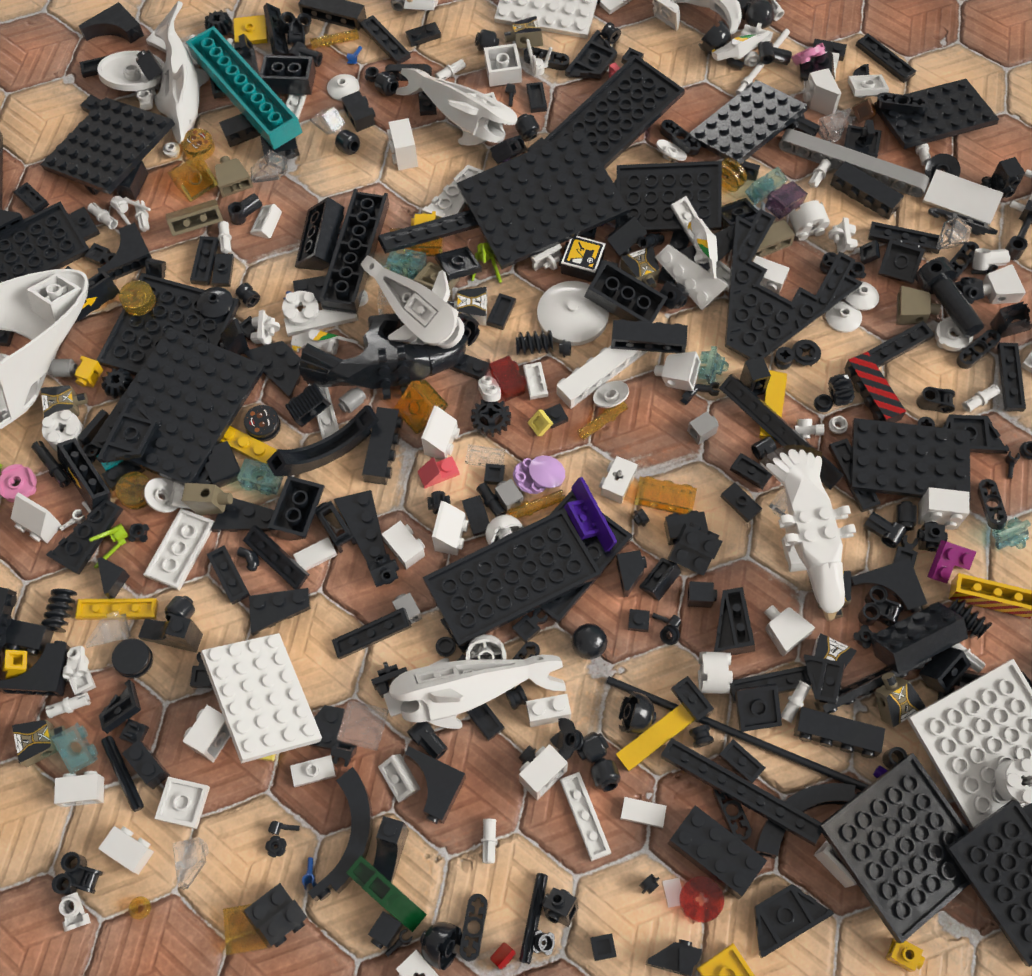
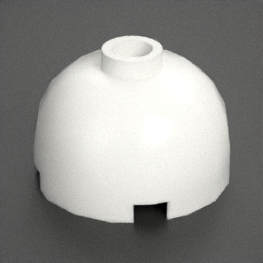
(501, 527)
(485, 647)

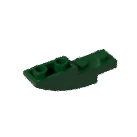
(386, 893)

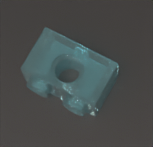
(762, 187)
(398, 259)
(252, 470)
(75, 760)

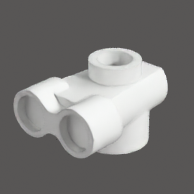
(146, 98)
(805, 428)
(76, 663)
(73, 917)

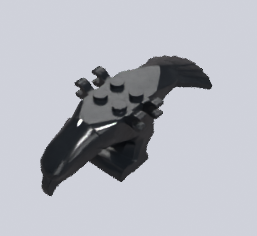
(382, 361)

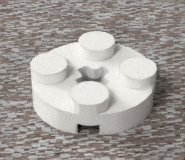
(298, 298)
(946, 340)

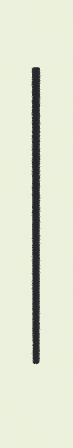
(747, 738)

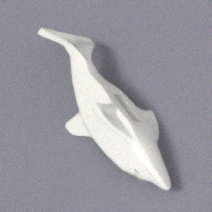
(179, 80)

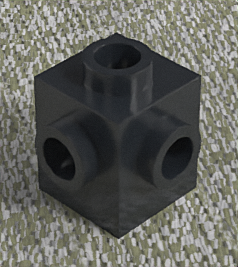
(971, 288)
(676, 294)
(930, 536)
(383, 570)
(560, 906)

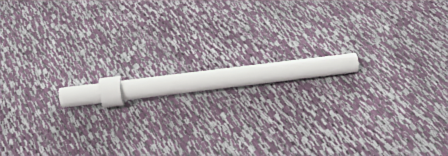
(749, 79)

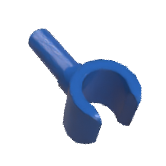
(352, 58)
(309, 877)

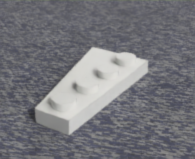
(451, 200)
(691, 275)

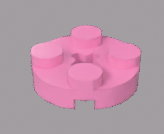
(807, 54)
(24, 475)

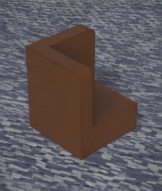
(864, 110)

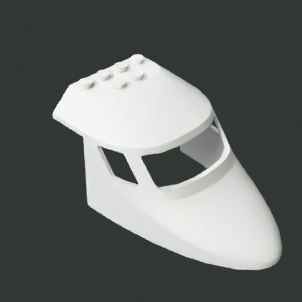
(43, 310)

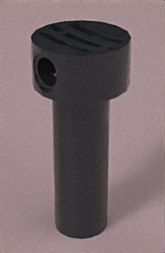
(938, 279)

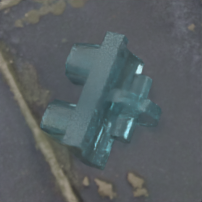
(715, 365)
(1013, 536)

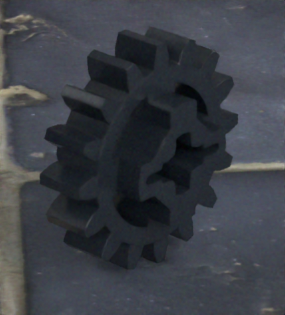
(498, 422)

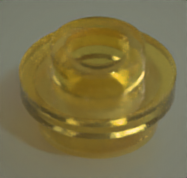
(134, 905)

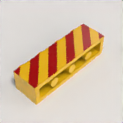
(992, 595)

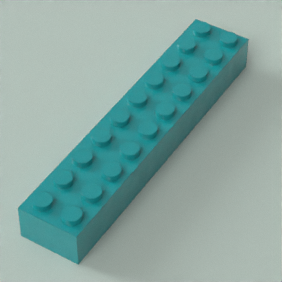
(244, 87)

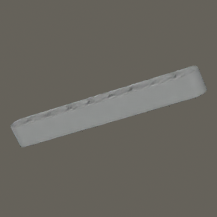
(890, 174)

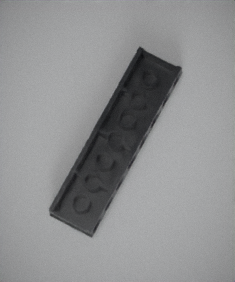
(356, 240)

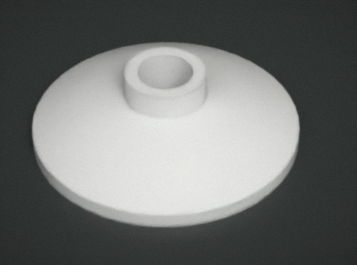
(342, 86)
(671, 151)
(864, 297)
(842, 322)
(611, 394)
(159, 487)

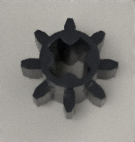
(435, 500)

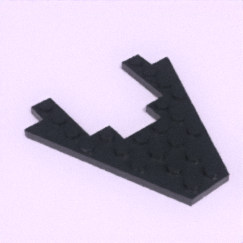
(760, 318)

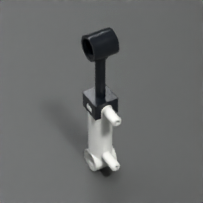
(1018, 243)

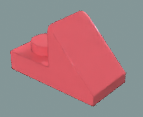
(437, 472)

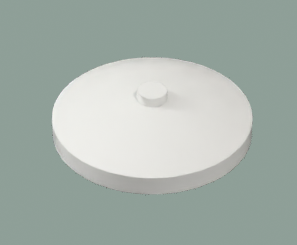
(123, 73)
(570, 314)

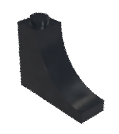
(114, 22)
(130, 255)
(899, 581)
(176, 633)
(44, 677)
(442, 784)
(390, 844)

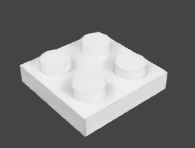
(867, 85)
(182, 802)

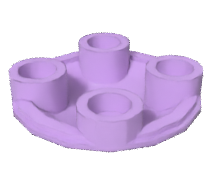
(546, 472)
(523, 479)

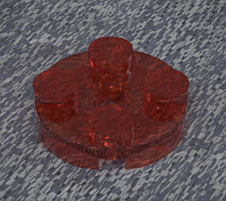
(691, 907)

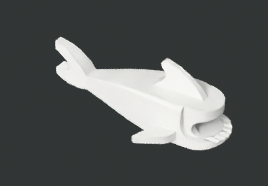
(469, 109)
(419, 308)
(451, 688)

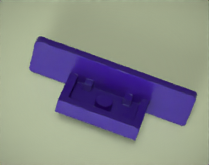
(588, 517)

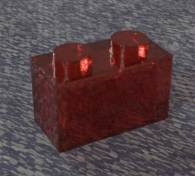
(508, 377)

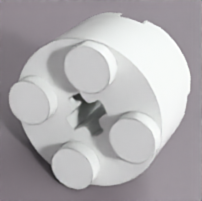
(809, 220)
(61, 427)
(714, 672)
(1015, 780)

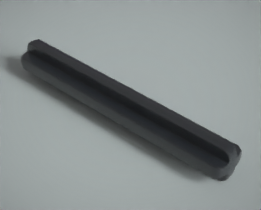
(122, 773)
(533, 918)

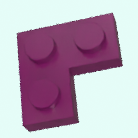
(948, 556)

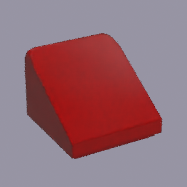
(503, 956)

